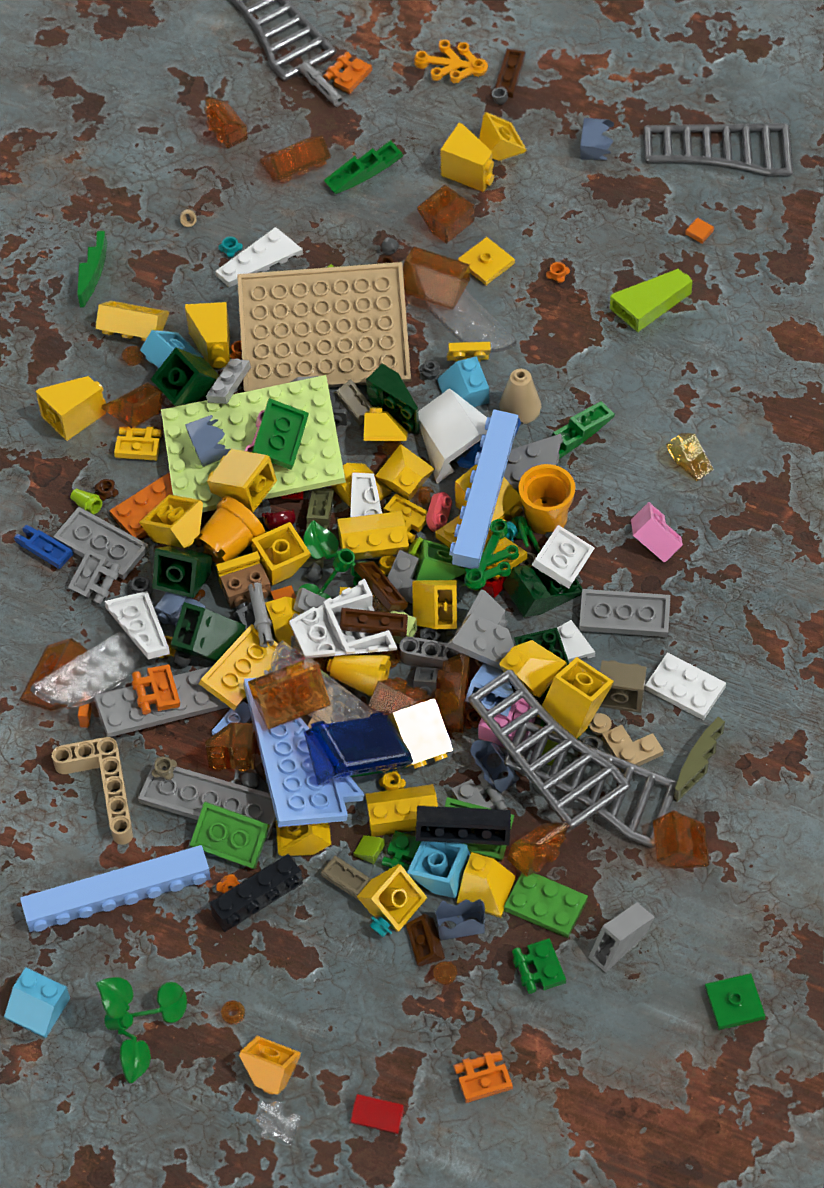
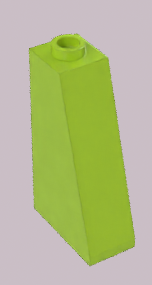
(650, 299)

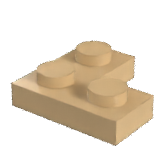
(635, 752)

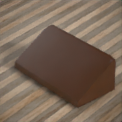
(425, 940)

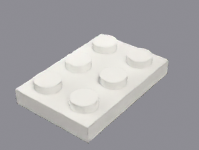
(563, 556)
(685, 686)

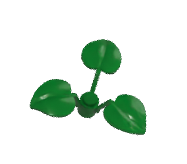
(325, 544)
(115, 997)

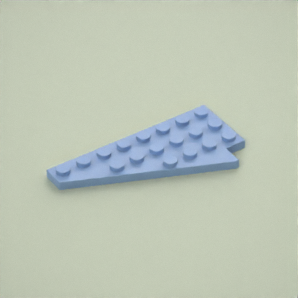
(292, 777)

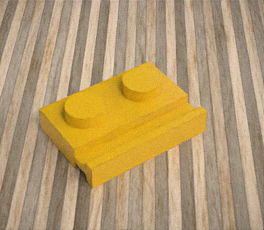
(237, 564)

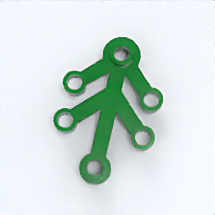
(477, 578)

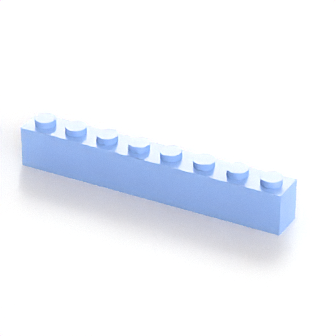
(485, 489)
(115, 888)

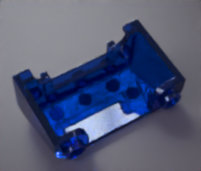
(356, 747)

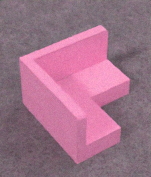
(654, 533)
(516, 710)

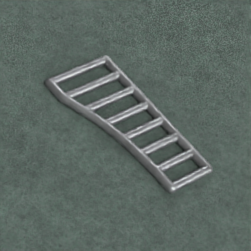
(270, 50)
(727, 161)
(569, 740)
(630, 769)

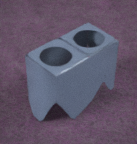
(593, 143)
(206, 439)
(481, 750)
(463, 928)

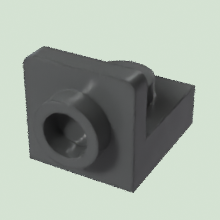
(339, 415)
(245, 614)
(426, 679)

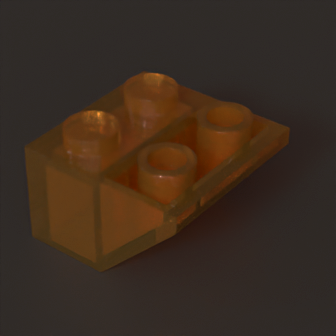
(224, 122)
(446, 213)
(135, 405)
(396, 695)
(232, 747)
(680, 841)
(537, 847)

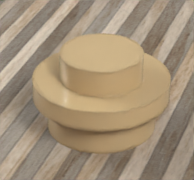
(600, 724)

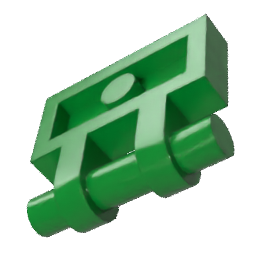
(401, 847)
(545, 962)

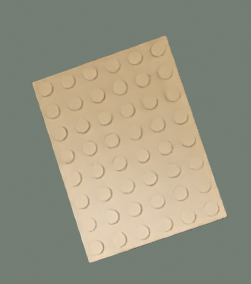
(323, 324)

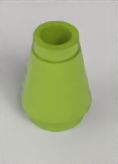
(87, 501)

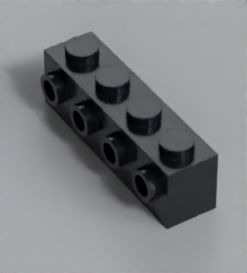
(463, 825)
(256, 893)

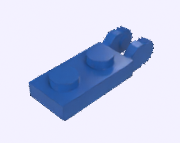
(44, 546)

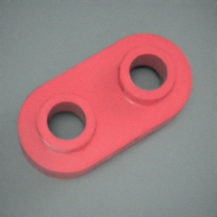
(438, 511)

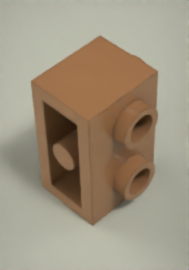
(236, 584)

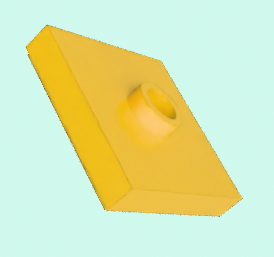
(487, 260)

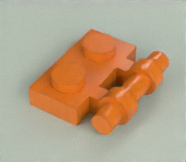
(351, 77)
(162, 686)
(485, 1082)

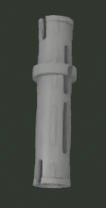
(316, 79)
(262, 623)

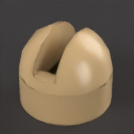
(183, 218)

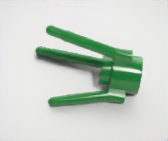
(524, 530)

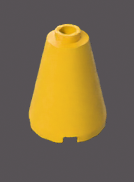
(360, 671)

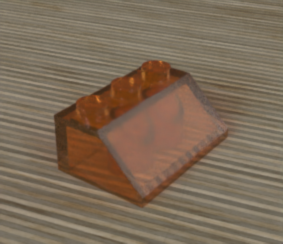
(296, 158)
(435, 277)
(52, 659)
(453, 691)
(289, 693)

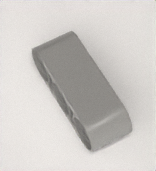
(421, 651)

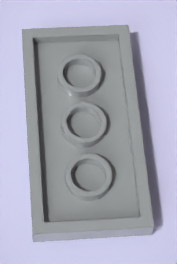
(90, 532)
(624, 612)

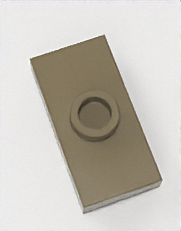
(353, 401)
(345, 876)

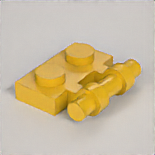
(466, 350)
(138, 447)
(413, 514)

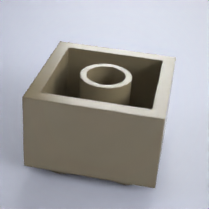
(628, 685)

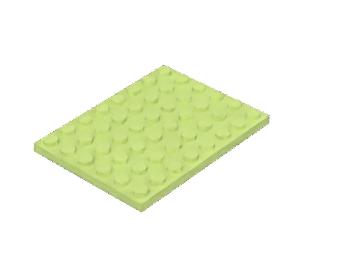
(317, 459)

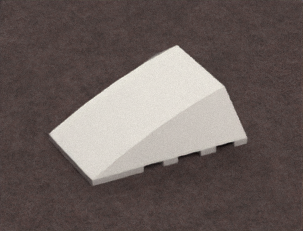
(448, 430)
(320, 631)

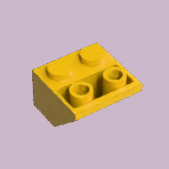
(435, 603)

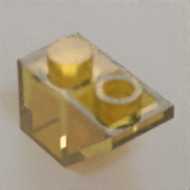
(690, 455)

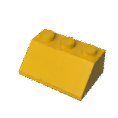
(129, 319)
(174, 521)
(374, 535)
(397, 808)

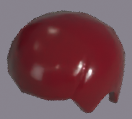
(277, 519)

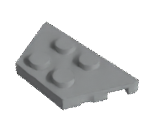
(530, 455)
(482, 640)

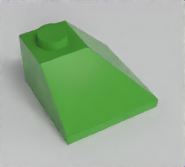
(436, 563)

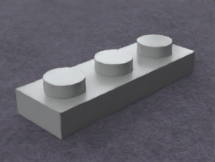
(228, 381)

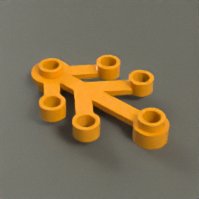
(473, 66)

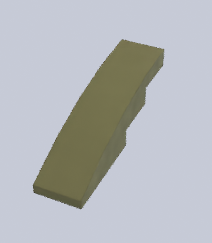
(320, 511)
(697, 761)

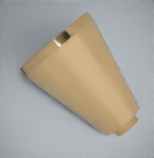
(521, 396)

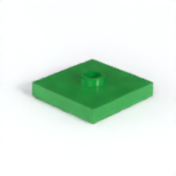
(734, 1001)

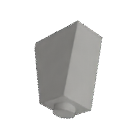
(620, 936)

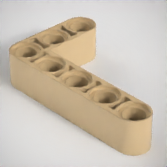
(111, 780)

